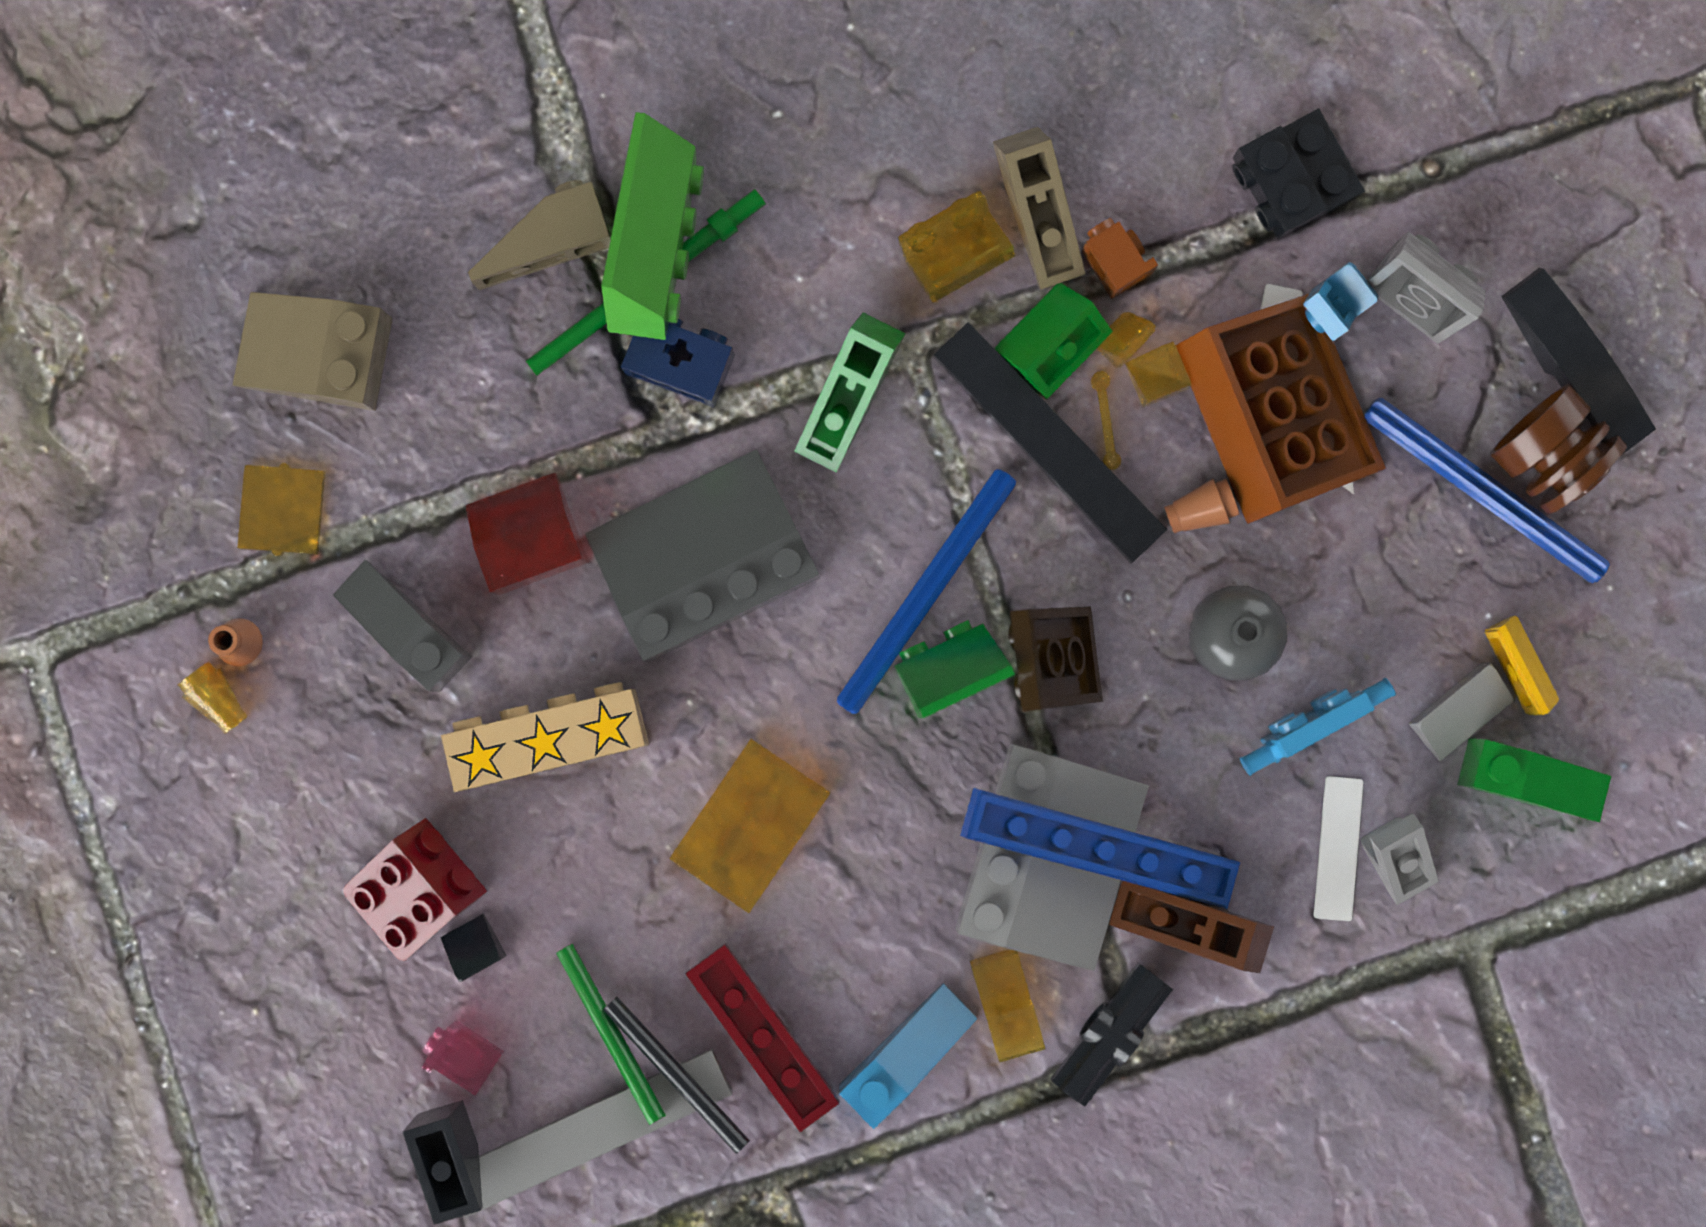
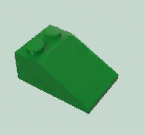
(952, 669)

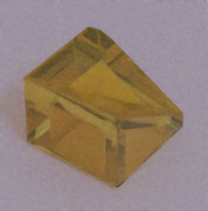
(1158, 374)

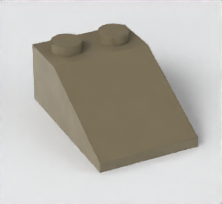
(313, 349)

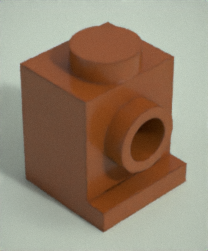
(1117, 257)

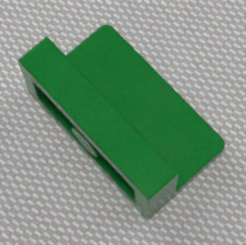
(1054, 339)

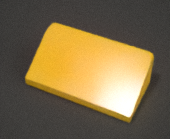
(1522, 666)

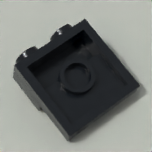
(1296, 174)

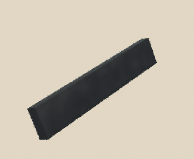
(1049, 442)

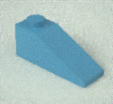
(906, 1056)

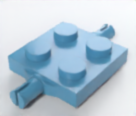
(1299, 731)

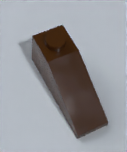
(1192, 926)

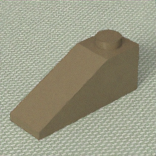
(1040, 206)
(552, 233)

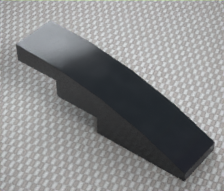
(1576, 356)

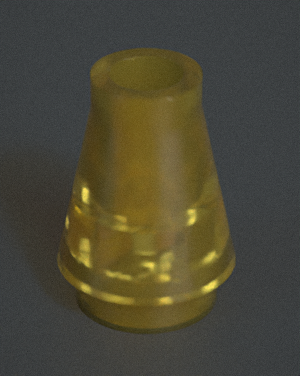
(213, 697)

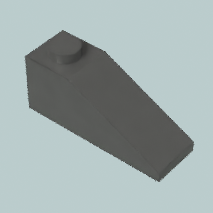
(401, 628)

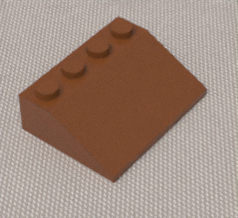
(1279, 408)

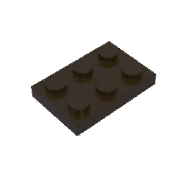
(1055, 657)

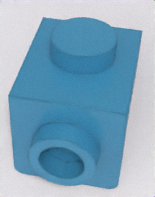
(1339, 301)

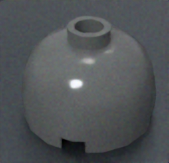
(1238, 633)

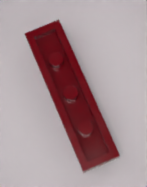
(762, 1037)

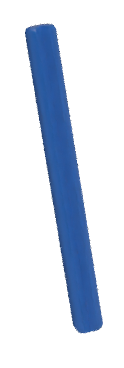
(1486, 490)
(926, 591)

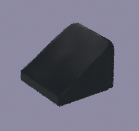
(472, 947)

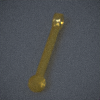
(1100, 382)

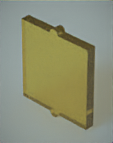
(281, 509)

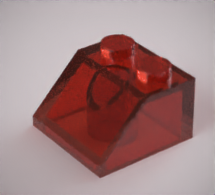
(524, 535)

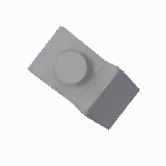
(1401, 857)

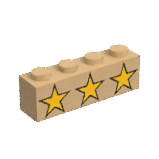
(544, 739)

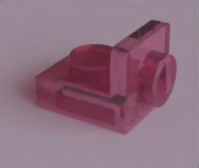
(461, 1056)

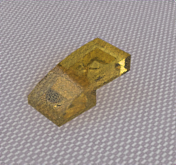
(1007, 1005)

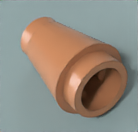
(1203, 507)
(246, 641)

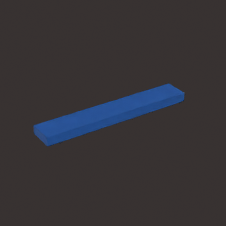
(1099, 848)

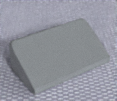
(1462, 710)

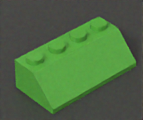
(650, 231)

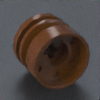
(1559, 450)

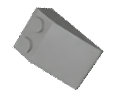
(1427, 288)

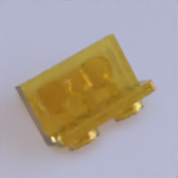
(955, 246)

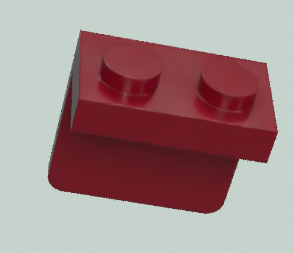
(413, 889)

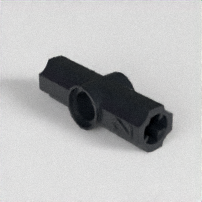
(1111, 1034)

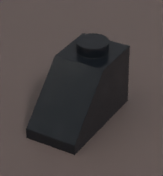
(446, 1161)

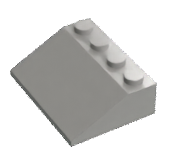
(1038, 902)

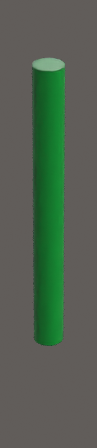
(611, 1034)

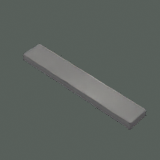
(590, 1132)

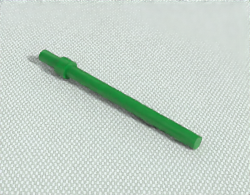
(720, 226)

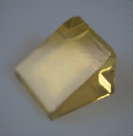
(1128, 336)

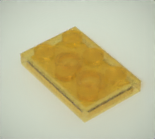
(750, 825)

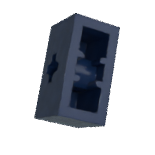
(698, 379)

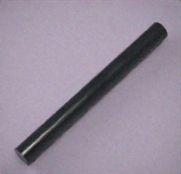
(676, 1075)

